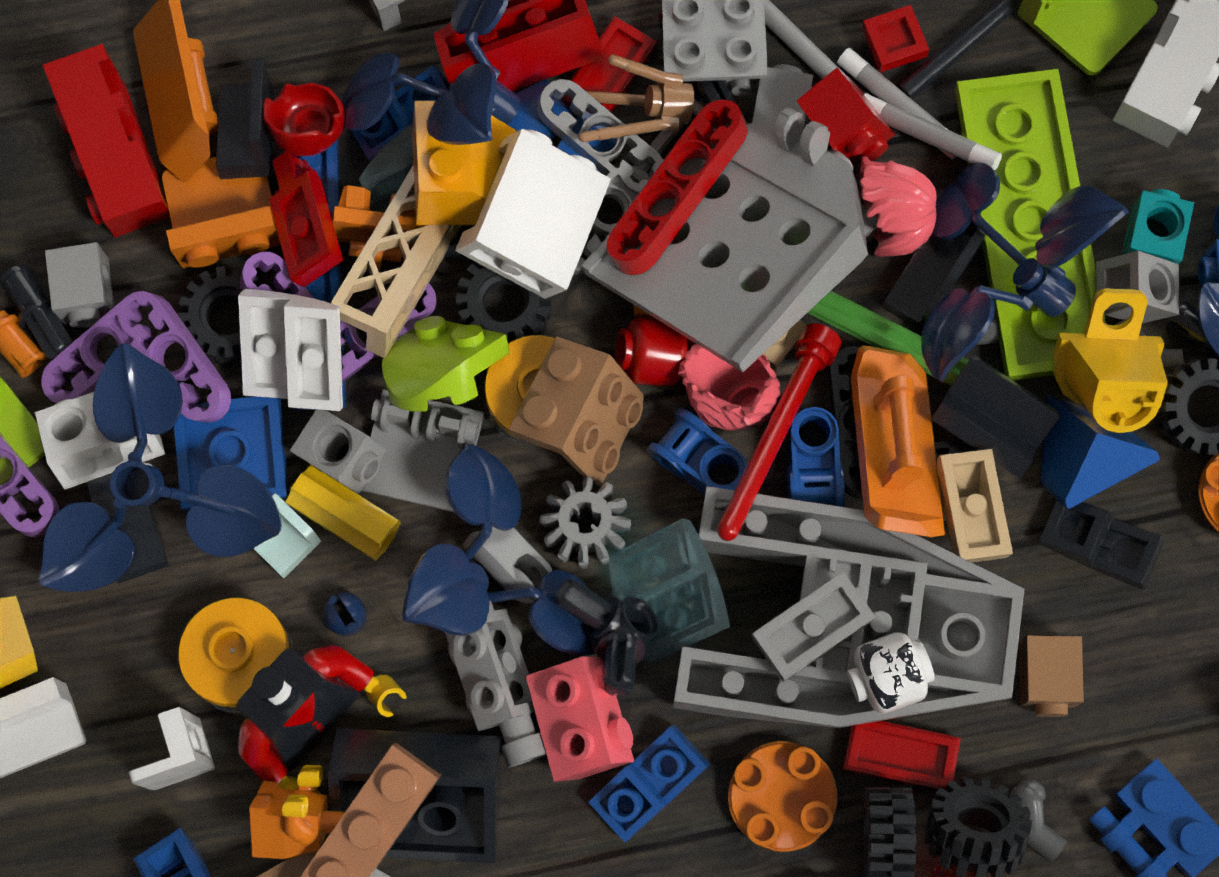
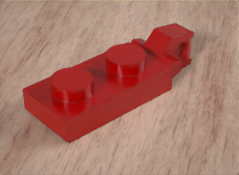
(303, 220)

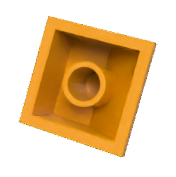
(450, 178)

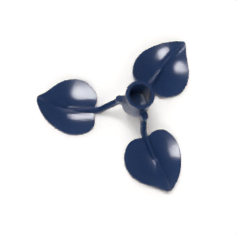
(458, 114)
(1066, 230)
(229, 511)
(451, 590)

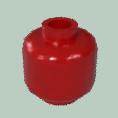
(651, 352)

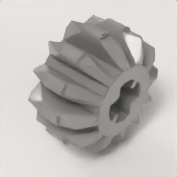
(602, 512)

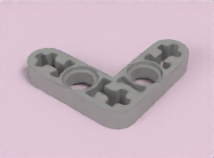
(621, 186)

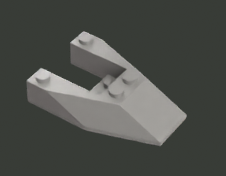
(912, 587)

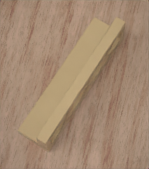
(406, 282)

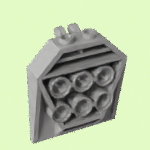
(798, 197)

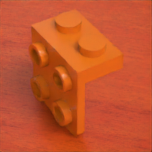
(218, 216)

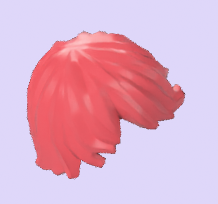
(902, 204)
(725, 394)

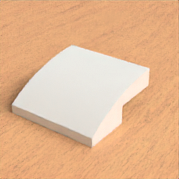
(291, 349)

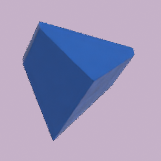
(1086, 458)

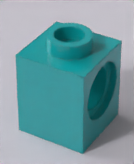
(1167, 209)

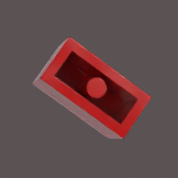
(850, 117)

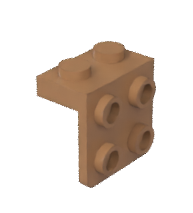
(580, 408)

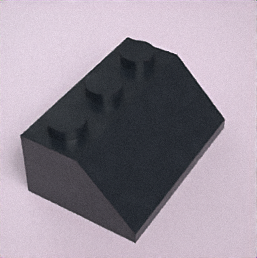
(461, 809)

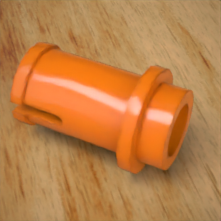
(18, 347)

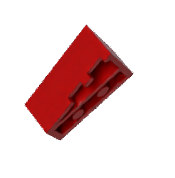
(528, 42)
(107, 141)

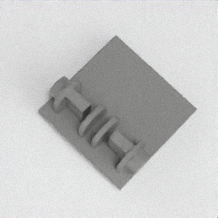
(716, 41)
(420, 449)

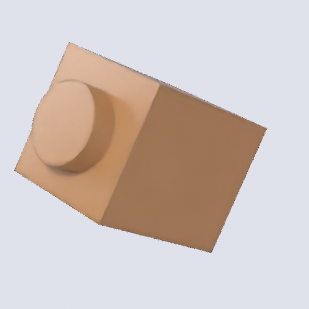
(1050, 674)

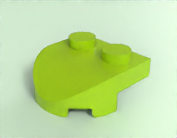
(439, 362)

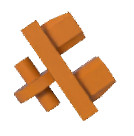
(356, 223)

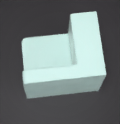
(291, 544)

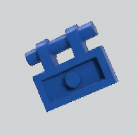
(1169, 818)

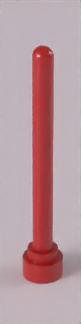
(815, 350)

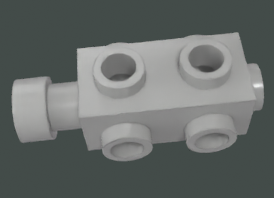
(490, 685)

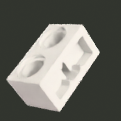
(89, 452)

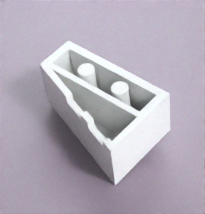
(1174, 73)

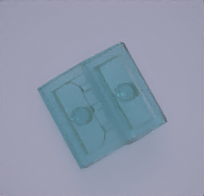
(677, 582)

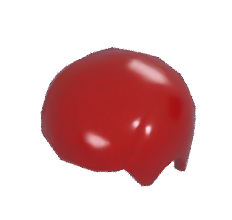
(304, 118)

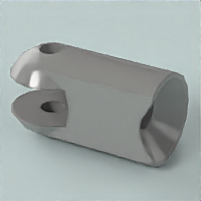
(510, 560)

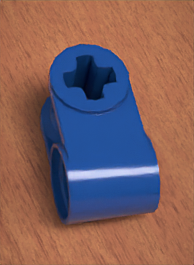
(693, 450)
(815, 472)

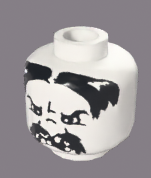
(891, 672)

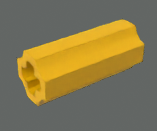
(343, 512)

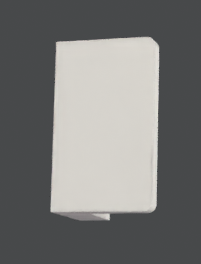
(37, 725)
(187, 750)

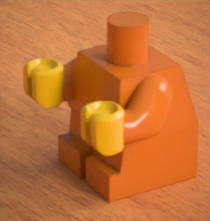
(291, 821)

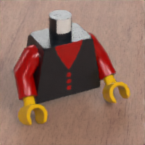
(297, 705)

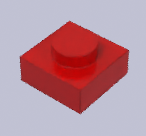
(895, 38)

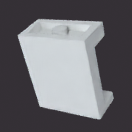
(536, 214)

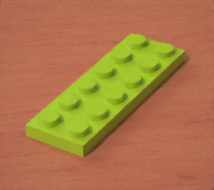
(1029, 126)

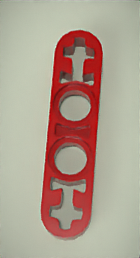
(685, 189)

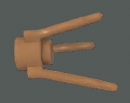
(668, 102)

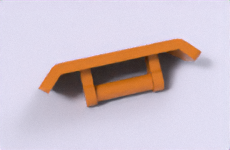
(175, 89)
(896, 443)

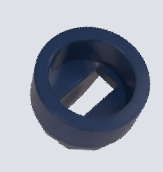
(354, 607)

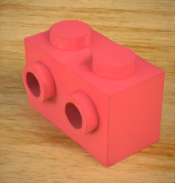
(579, 720)

